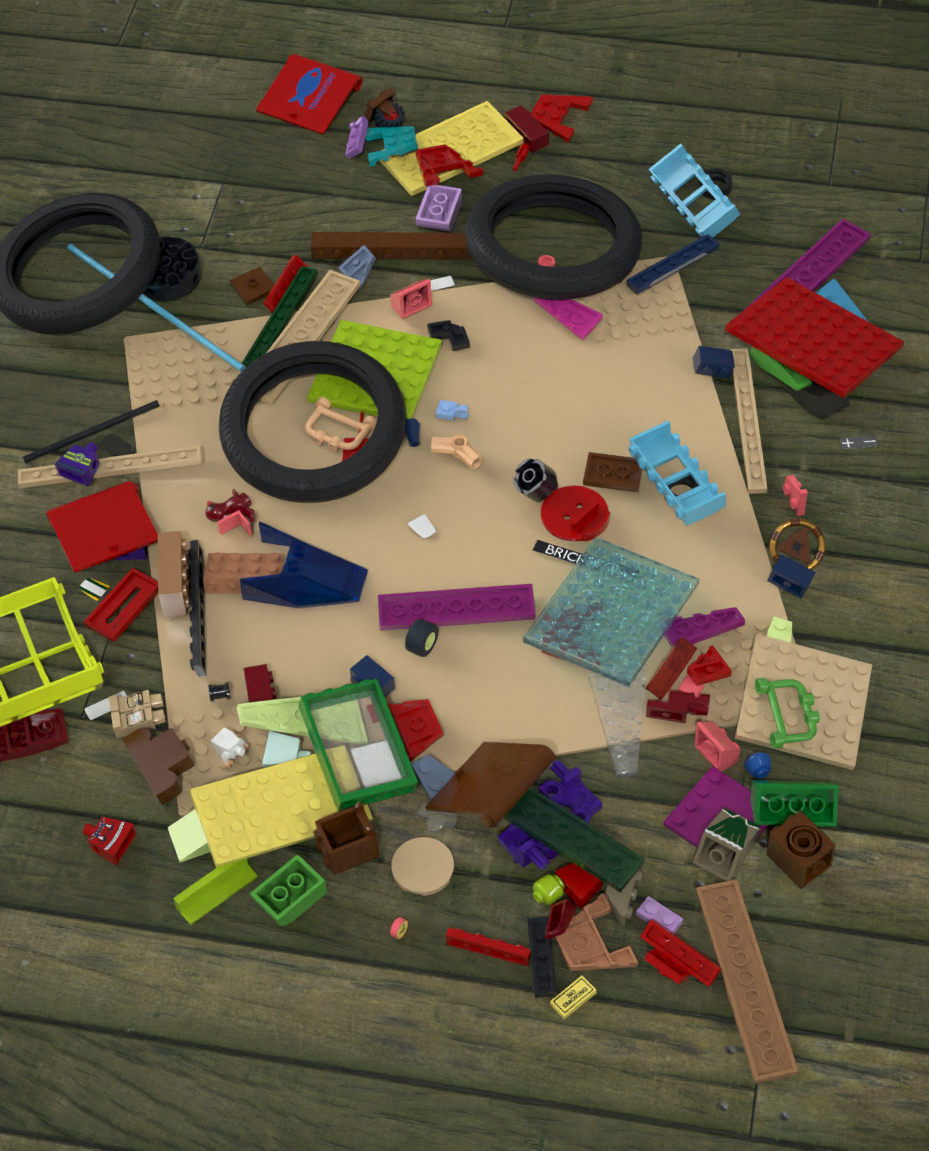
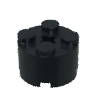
(535, 479)

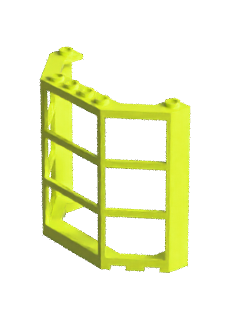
(57, 691)

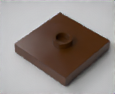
(252, 285)

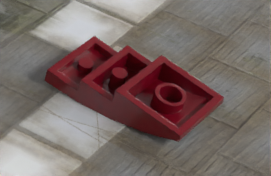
(33, 734)

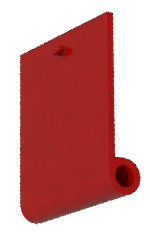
(102, 526)

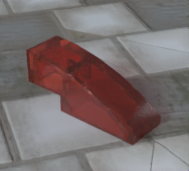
(671, 668)

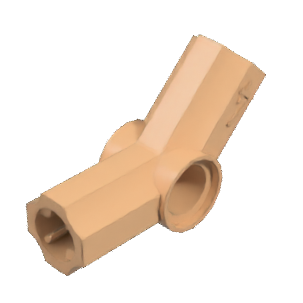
(459, 448)

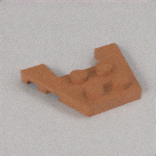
(583, 945)

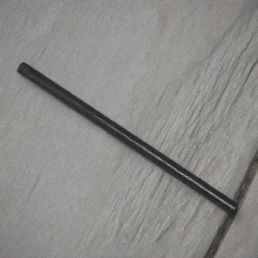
(91, 431)

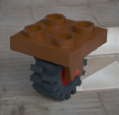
(384, 111)

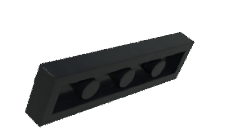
(541, 958)

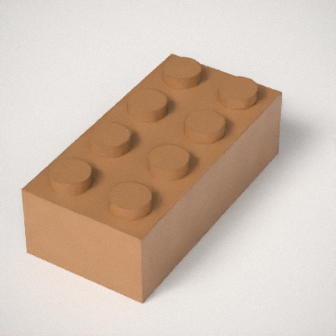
(173, 574)

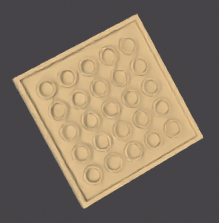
(839, 696)

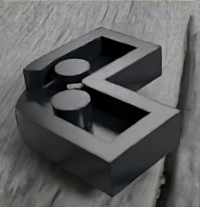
(445, 329)

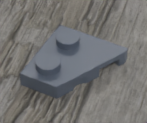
(358, 265)

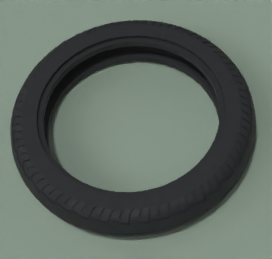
(548, 281)
(99, 304)
(320, 483)

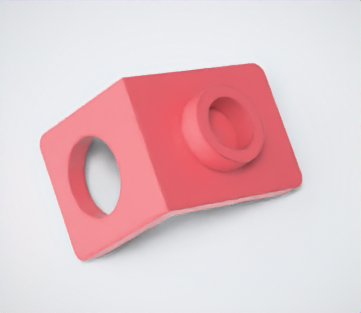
(232, 521)

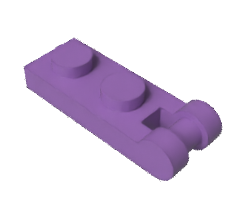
(356, 137)

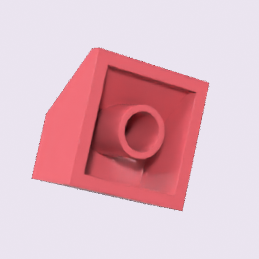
(412, 298)
(716, 745)

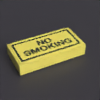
(573, 997)

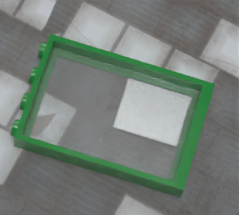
(357, 744)

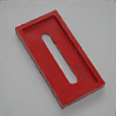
(131, 581)

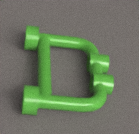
(806, 699)

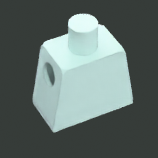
(281, 749)

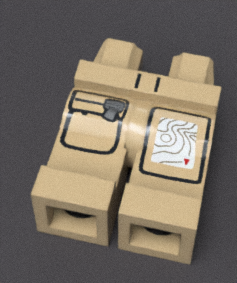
(136, 712)

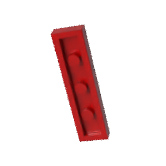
(283, 283)
(494, 948)
(681, 952)

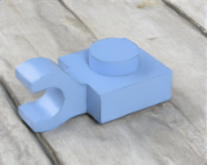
(449, 410)

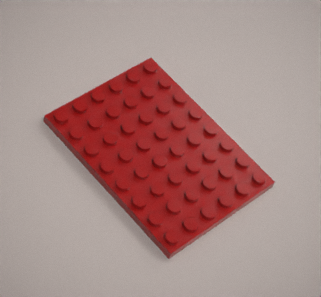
(814, 336)

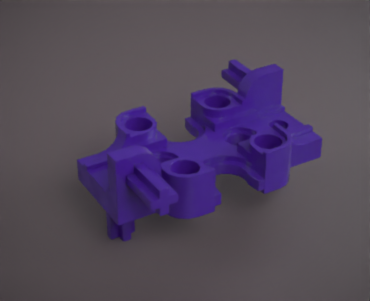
(569, 794)

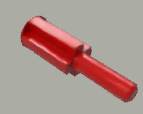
(521, 155)

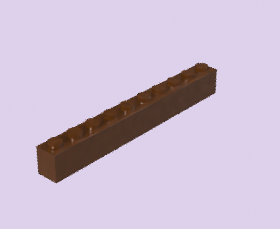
(390, 245)

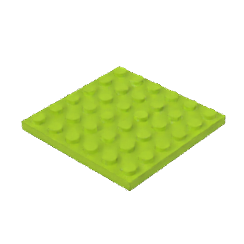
(403, 354)

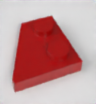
(708, 668)

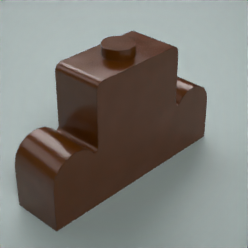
(160, 760)

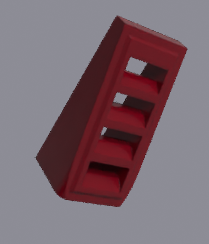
(559, 918)

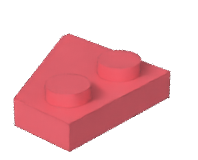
(796, 495)

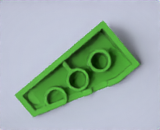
(779, 370)

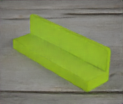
(213, 890)

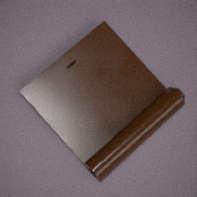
(493, 780)

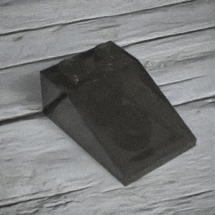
(818, 400)

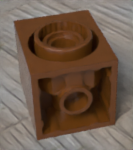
(800, 849)

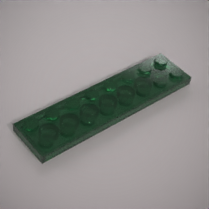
(575, 839)

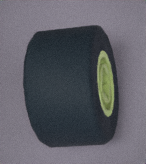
(421, 637)

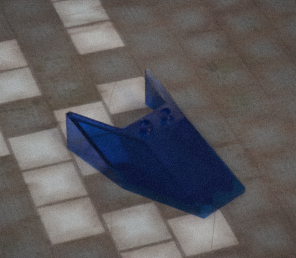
(308, 577)

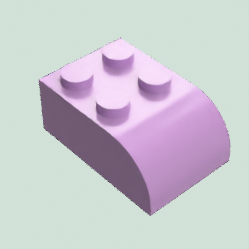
(439, 208)

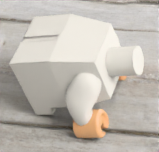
(228, 746)

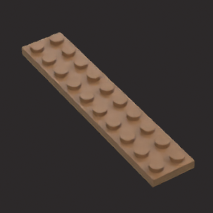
(746, 982)

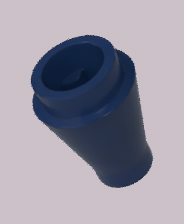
(412, 432)

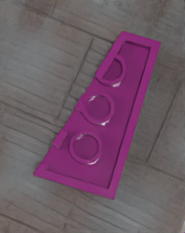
(704, 626)

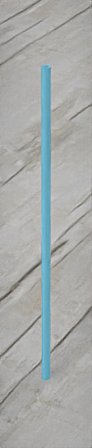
(162, 312)

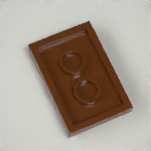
(612, 472)

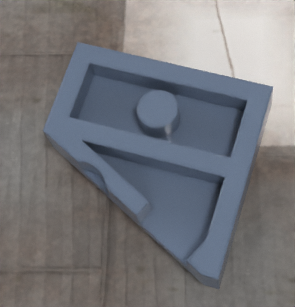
(431, 775)

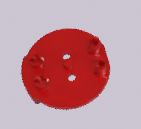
(583, 522)

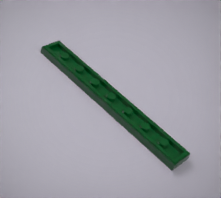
(282, 313)

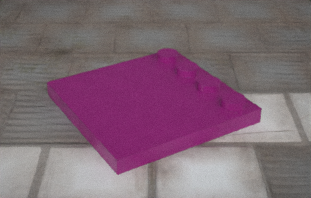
(706, 802)

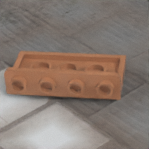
(226, 569)

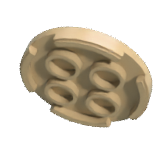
(422, 866)

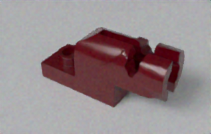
(678, 706)

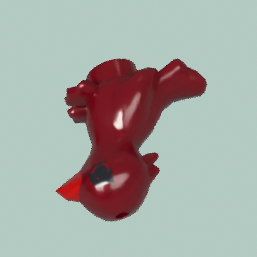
(218, 511)

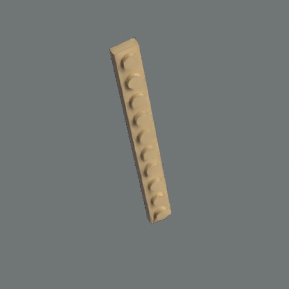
(748, 423)
(117, 465)

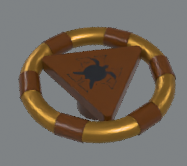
(798, 544)

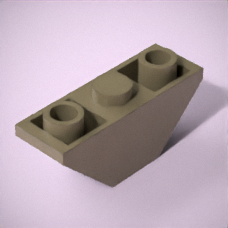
(621, 901)

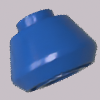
(758, 765)

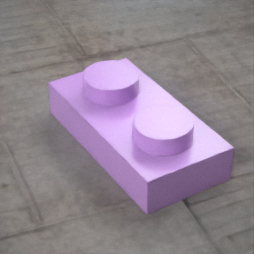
(652, 909)

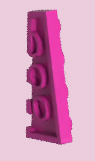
(572, 315)

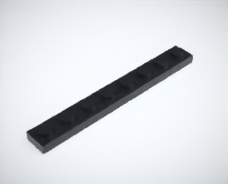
(197, 602)

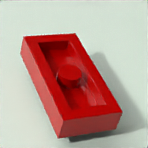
(666, 966)

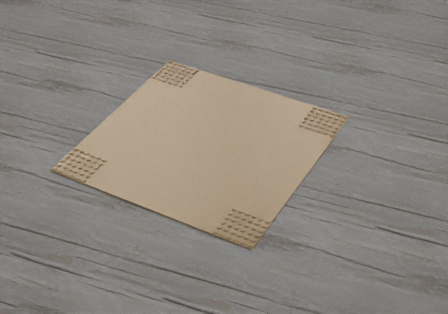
(527, 396)

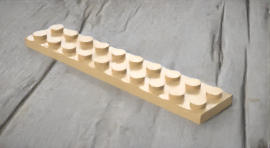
(315, 317)

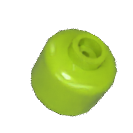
(548, 889)

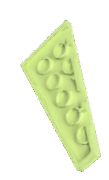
(274, 715)

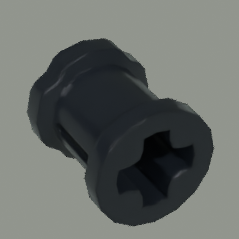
(219, 691)

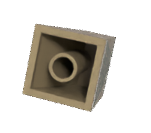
(726, 844)

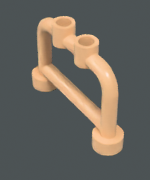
(335, 442)

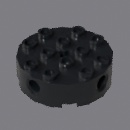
(176, 272)

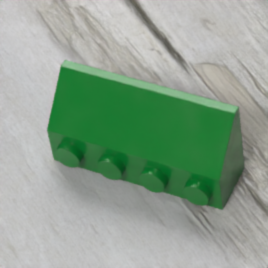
(777, 800)

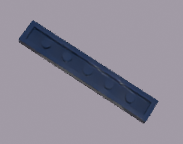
(672, 264)

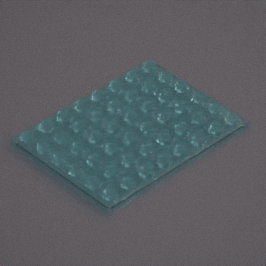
(611, 611)

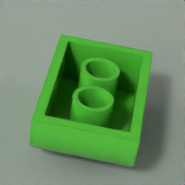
(290, 891)

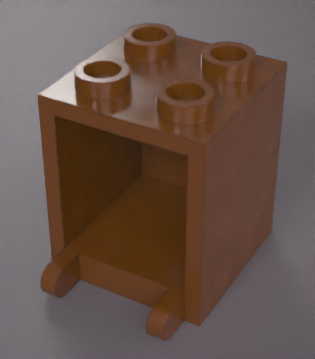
(351, 837)

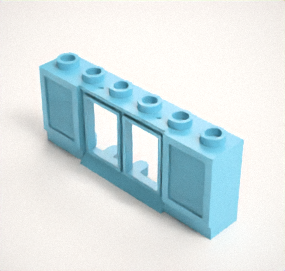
(674, 172)
(660, 446)

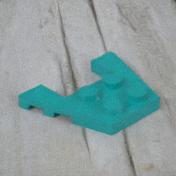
(396, 141)

